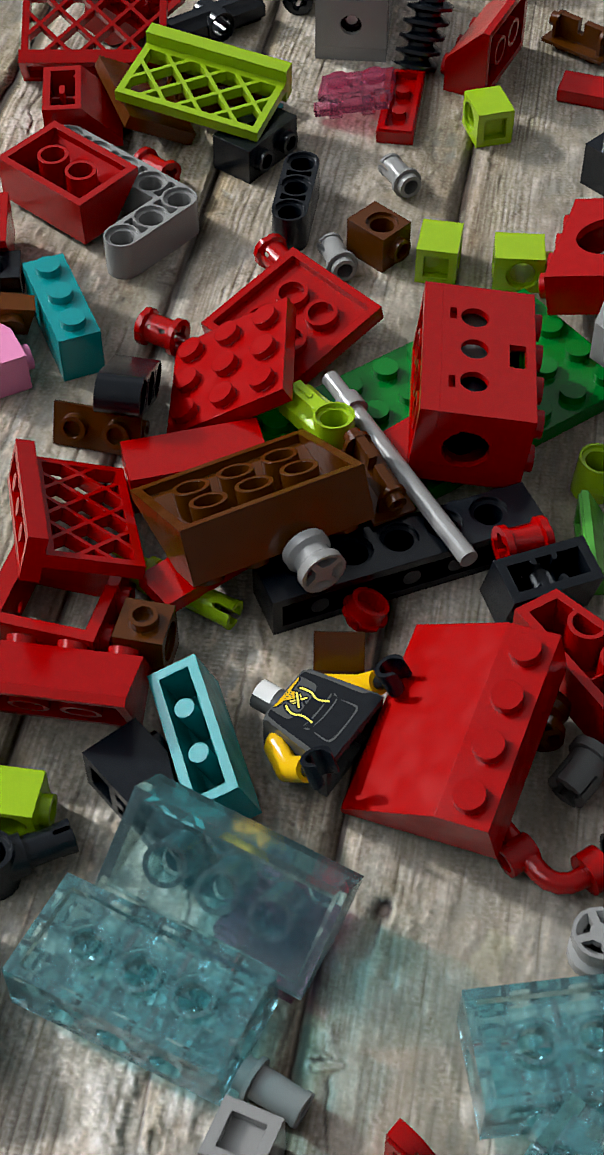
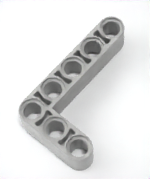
(158, 219)

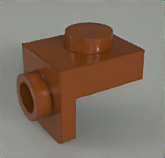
(17, 311)

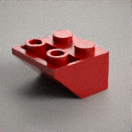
(80, 99)

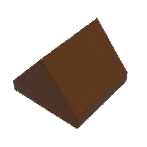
(339, 652)

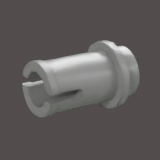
(404, 180)
(337, 257)
(272, 1090)

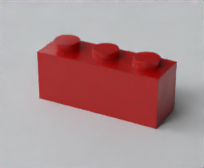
(170, 453)

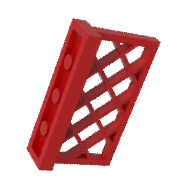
(33, 60)
(36, 513)

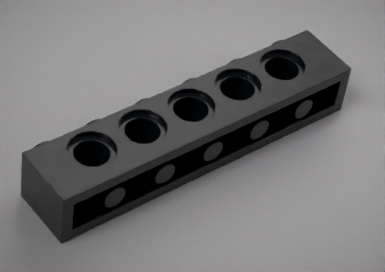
(393, 558)

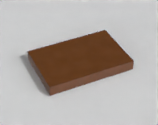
(138, 118)

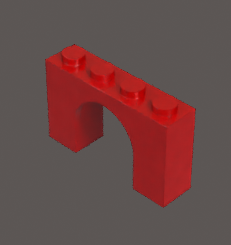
(576, 267)

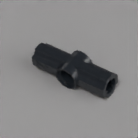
(218, 18)

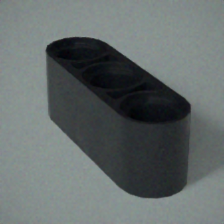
(296, 198)
(127, 386)

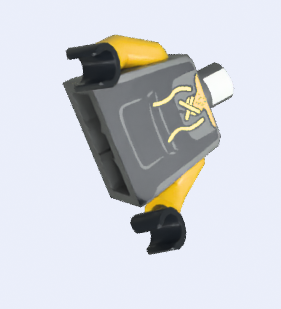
(324, 720)

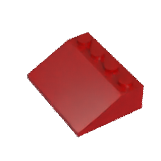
(461, 734)

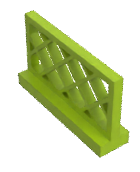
(210, 63)

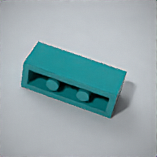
(64, 317)
(202, 735)

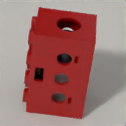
(475, 386)

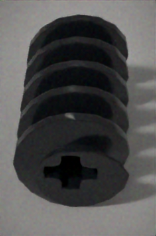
(424, 34)

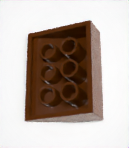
(252, 504)

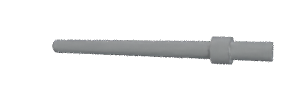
(403, 472)

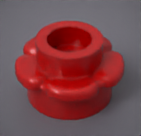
(365, 610)

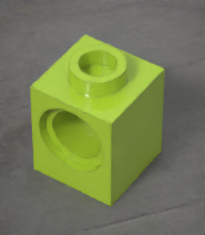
(488, 116)
(438, 251)
(518, 261)
(25, 800)

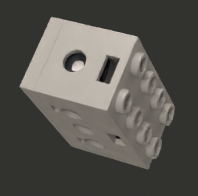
(352, 29)

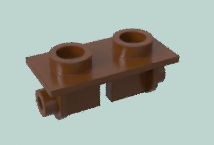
(568, 36)
(83, 428)
(386, 492)

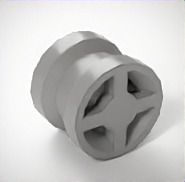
(313, 560)
(587, 930)

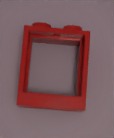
(98, 633)

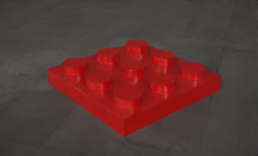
(328, 313)
(235, 369)

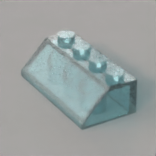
(229, 879)

